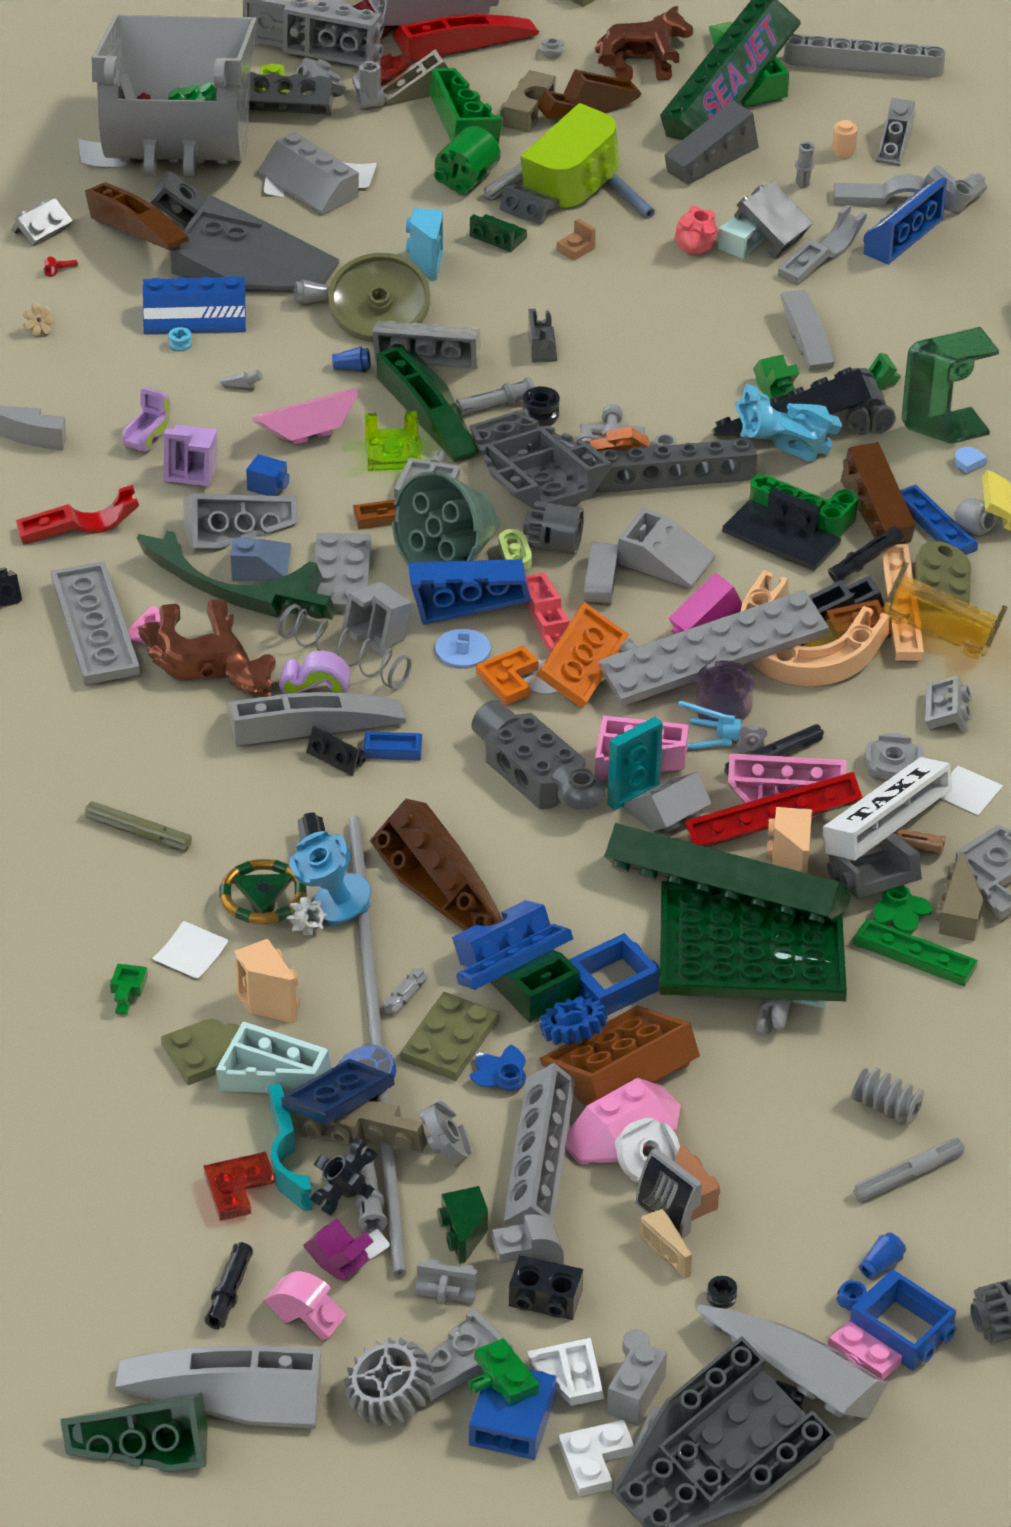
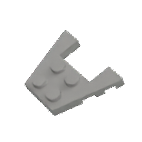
(991, 867)

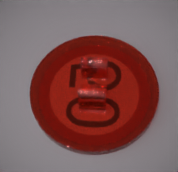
(394, 66)

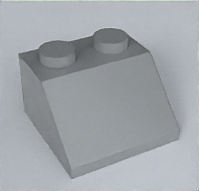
(670, 802)

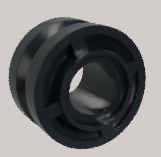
(541, 404)

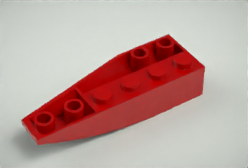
(460, 33)

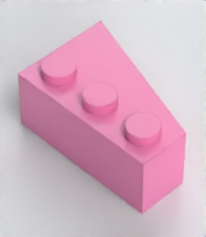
(673, 743)

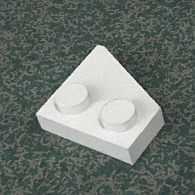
(574, 1367)

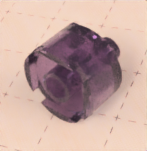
(725, 690)

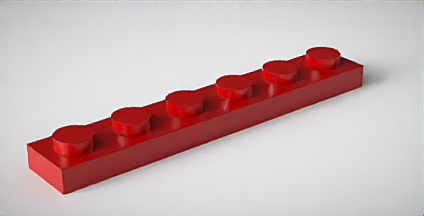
(755, 815)

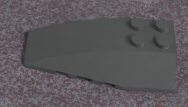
(537, 461)

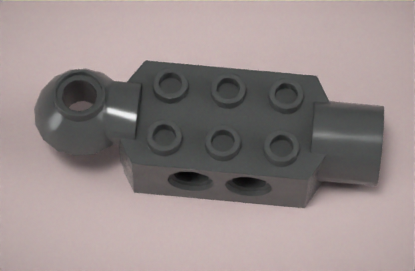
(535, 759)

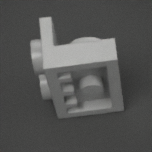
(948, 703)

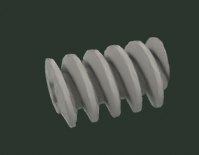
(886, 1096)

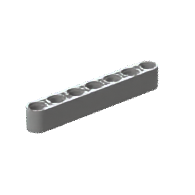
(864, 55)

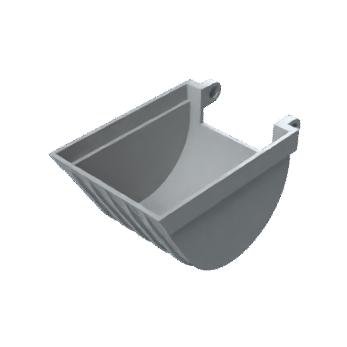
(166, 55)

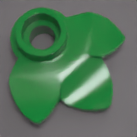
(901, 909)

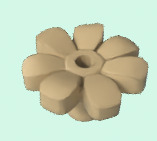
(38, 319)

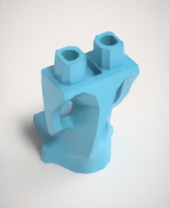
(807, 427)

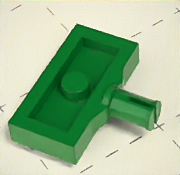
(503, 1372)

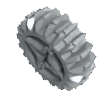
(383, 1375)

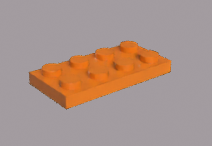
(574, 660)

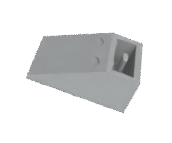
(663, 550)

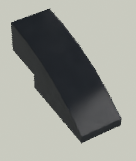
(840, 595)

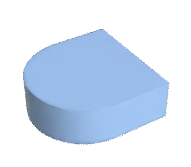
(969, 459)

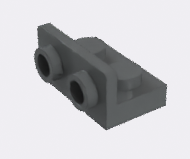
(527, 203)

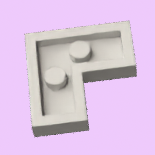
(589, 1449)

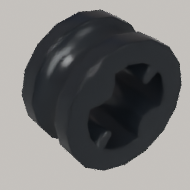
(722, 1283)

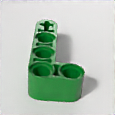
(835, 514)

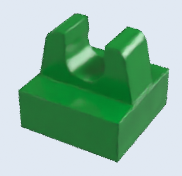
(884, 371)

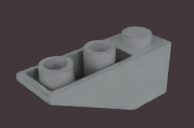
(896, 131)

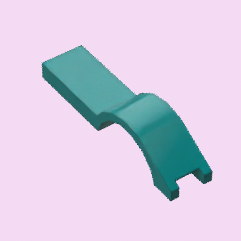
(292, 1185)

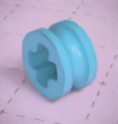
(180, 339)

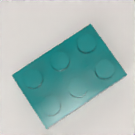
(634, 762)

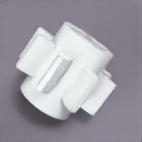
(306, 916)

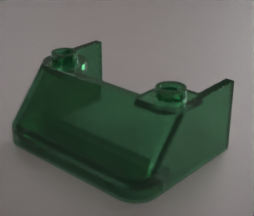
(929, 382)

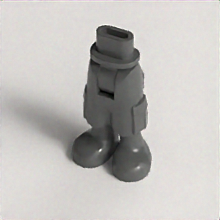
(882, 416)

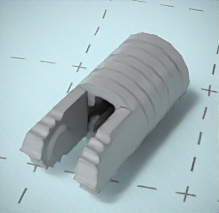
(773, 1013)

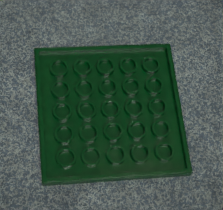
(731, 948)

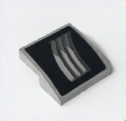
(668, 1188)

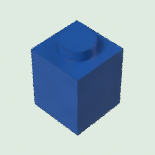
(267, 476)

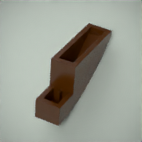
(589, 89)

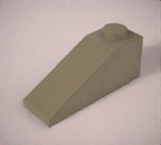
(414, 81)

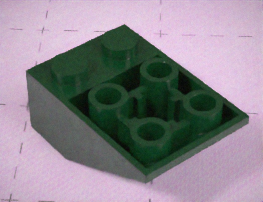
(540, 984)

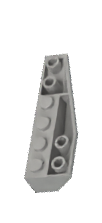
(295, 715)
(804, 1360)
(236, 1382)

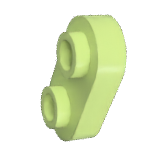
(515, 546)

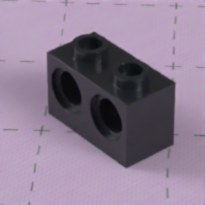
(545, 1287)

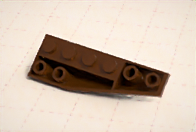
(133, 215)
(434, 865)

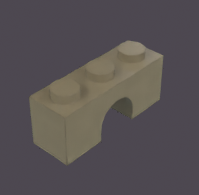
(521, 108)

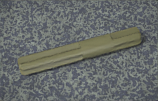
(138, 826)

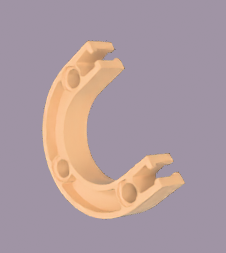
(822, 663)

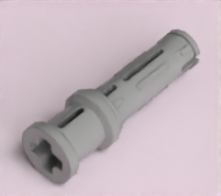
(507, 394)
(370, 1209)

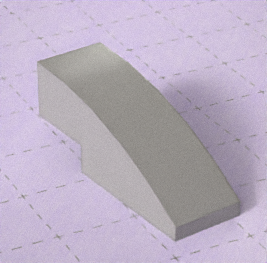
(32, 428)

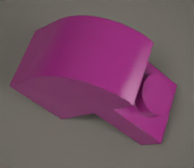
(337, 1250)

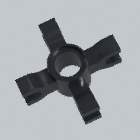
(343, 1176)

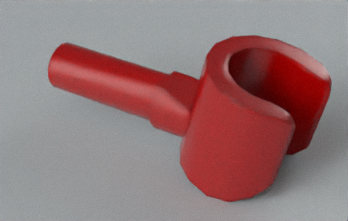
(53, 265)

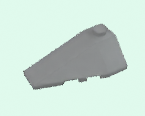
(217, 518)

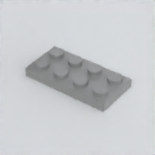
(343, 565)

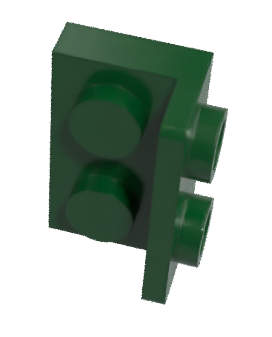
(496, 232)

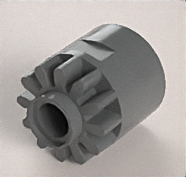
(554, 527)
(992, 1311)

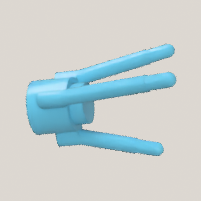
(727, 727)

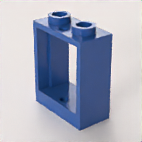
(627, 991)
(899, 1289)

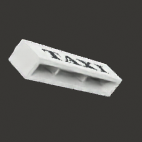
(887, 808)

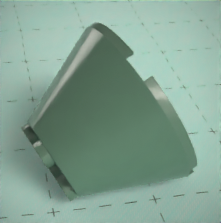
(441, 519)

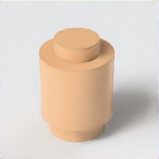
(844, 138)

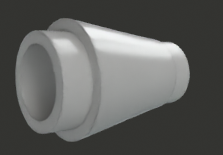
(310, 292)

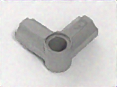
(368, 85)
(958, 191)

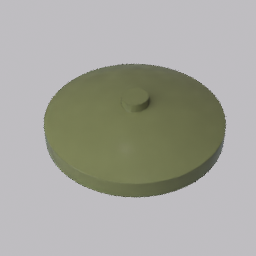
(378, 290)

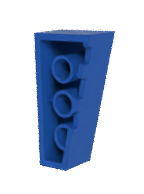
(466, 587)

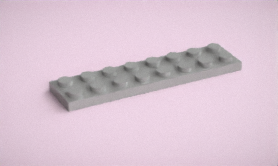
(733, 638)

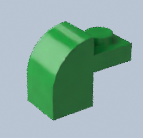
(775, 377)

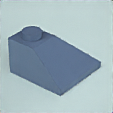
(259, 559)

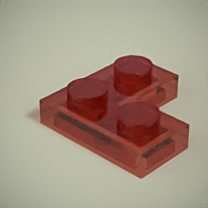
(232, 1178)

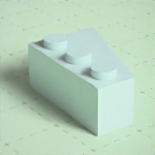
(269, 1058)

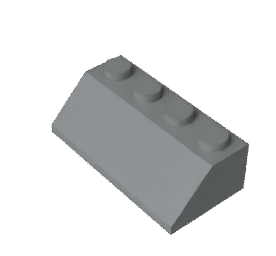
(310, 174)
(434, 344)

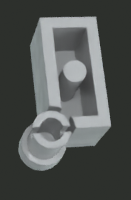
(637, 1378)

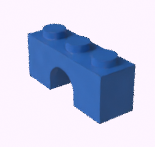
(485, 941)

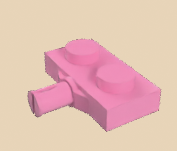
(865, 1350)

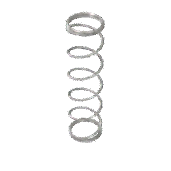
(299, 621)

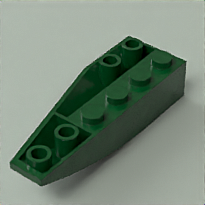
(424, 391)

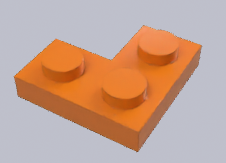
(620, 439)
(504, 674)

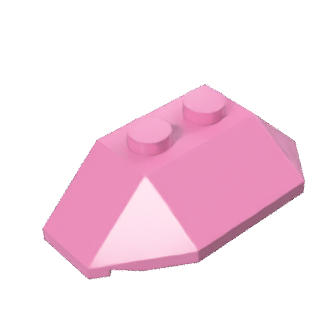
(308, 417)
(764, 776)
(602, 1121)

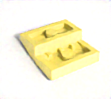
(997, 496)

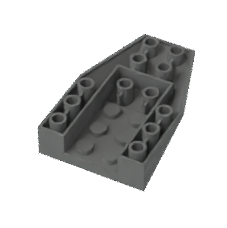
(237, 244)
(720, 1445)

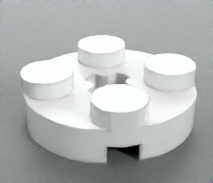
(641, 1132)

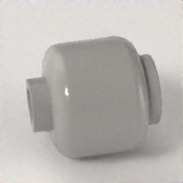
(973, 518)

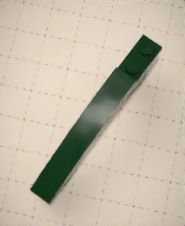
(265, 598)

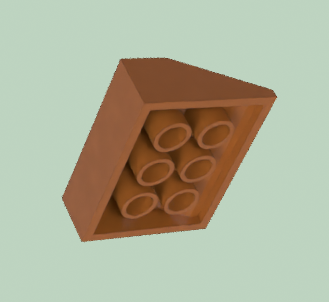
(630, 1047)

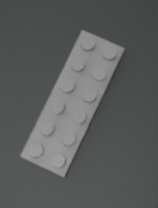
(95, 623)

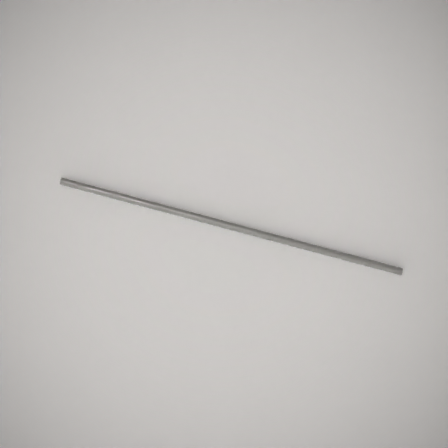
(375, 1032)

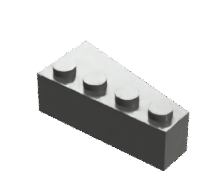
(714, 144)

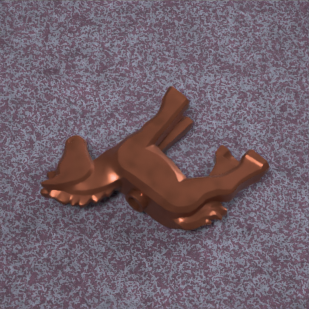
(643, 40)
(208, 655)

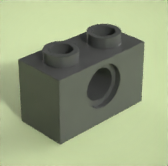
(177, 198)

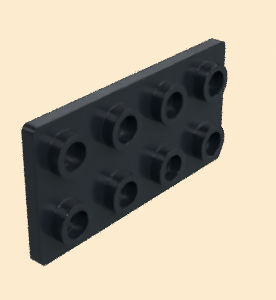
(784, 528)

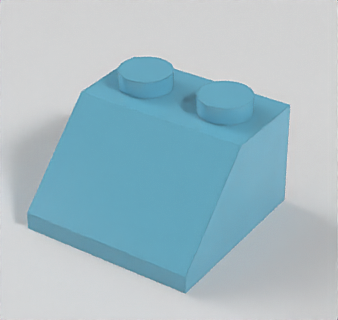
(425, 240)

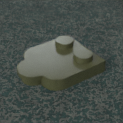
(199, 1048)

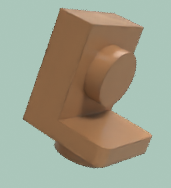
(578, 242)

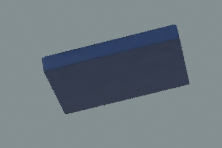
(337, 1091)

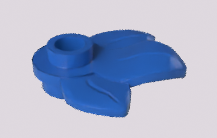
(501, 1071)

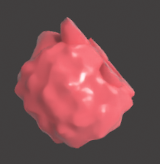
(696, 231)

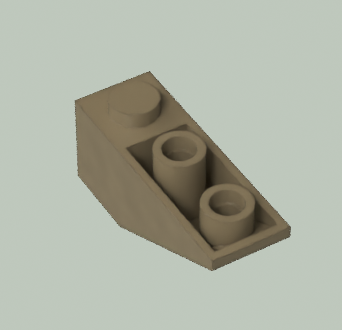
(963, 902)

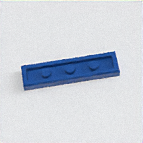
(937, 521)
(514, 956)

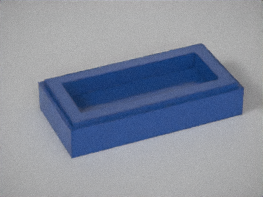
(393, 745)

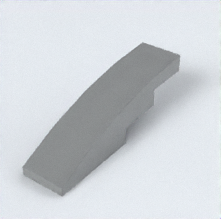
(807, 330)

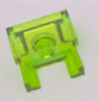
(391, 447)

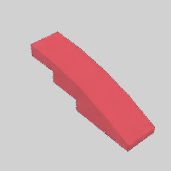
(546, 609)

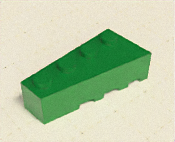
(460, 105)

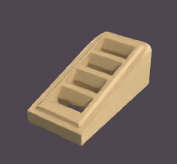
(664, 1239)

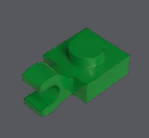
(127, 982)

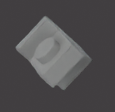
(533, 1239)

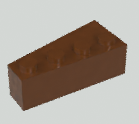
(877, 491)

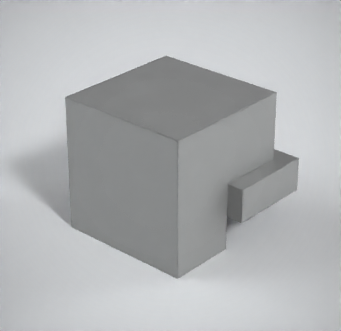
(377, 614)

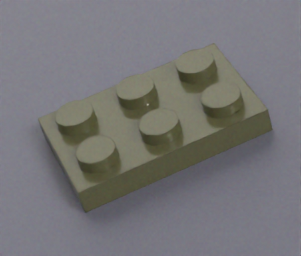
(449, 1036)

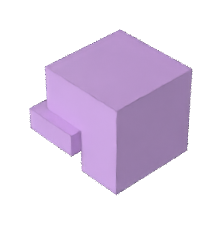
(190, 455)

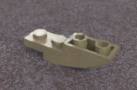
(369, 1121)

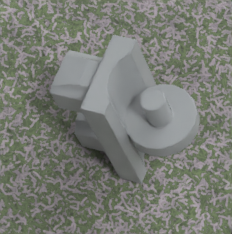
(446, 1281)

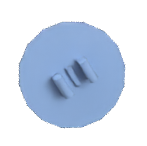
(462, 648)

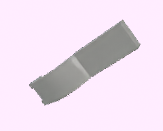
(876, 194)
(812, 254)

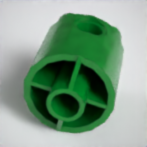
(467, 159)

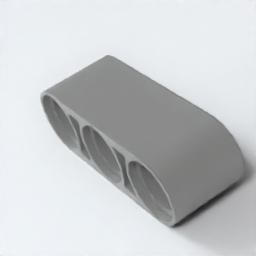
(601, 573)

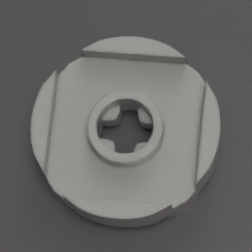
(879, 752)
(445, 1134)

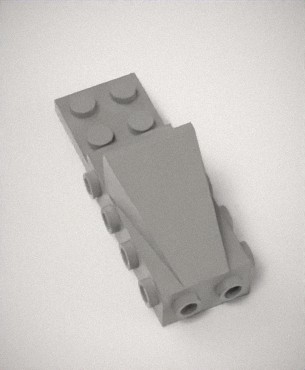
(318, 29)

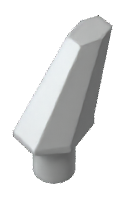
(241, 380)

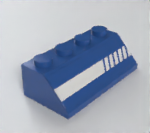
(906, 223)
(194, 304)

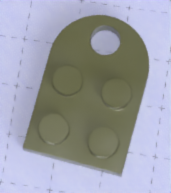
(945, 573)

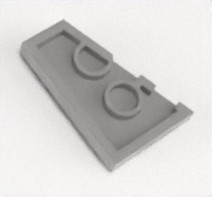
(455, 1358)

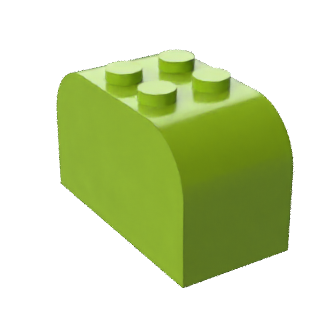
(573, 157)

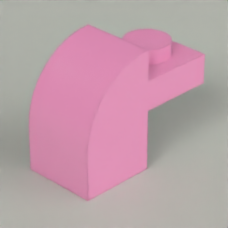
(305, 1297)

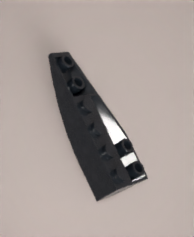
(837, 395)

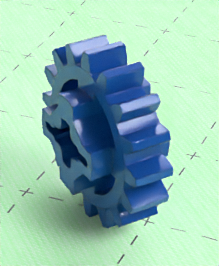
(573, 1020)

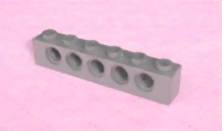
(540, 1145)

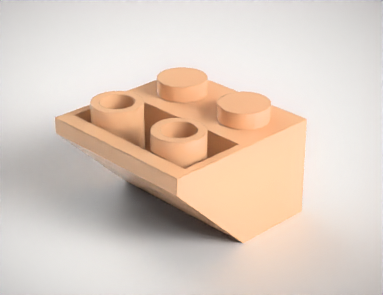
(266, 982)

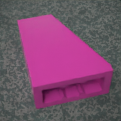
(710, 602)

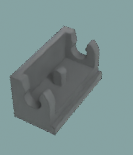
(541, 337)

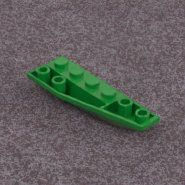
(770, 85)

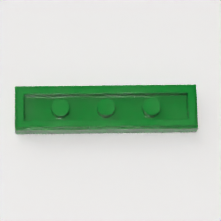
(915, 952)

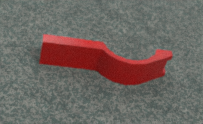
(67, 518)

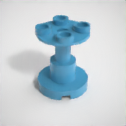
(322, 864)

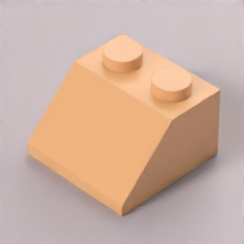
(791, 838)

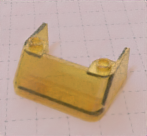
(942, 615)

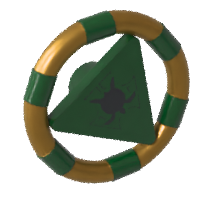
(260, 890)

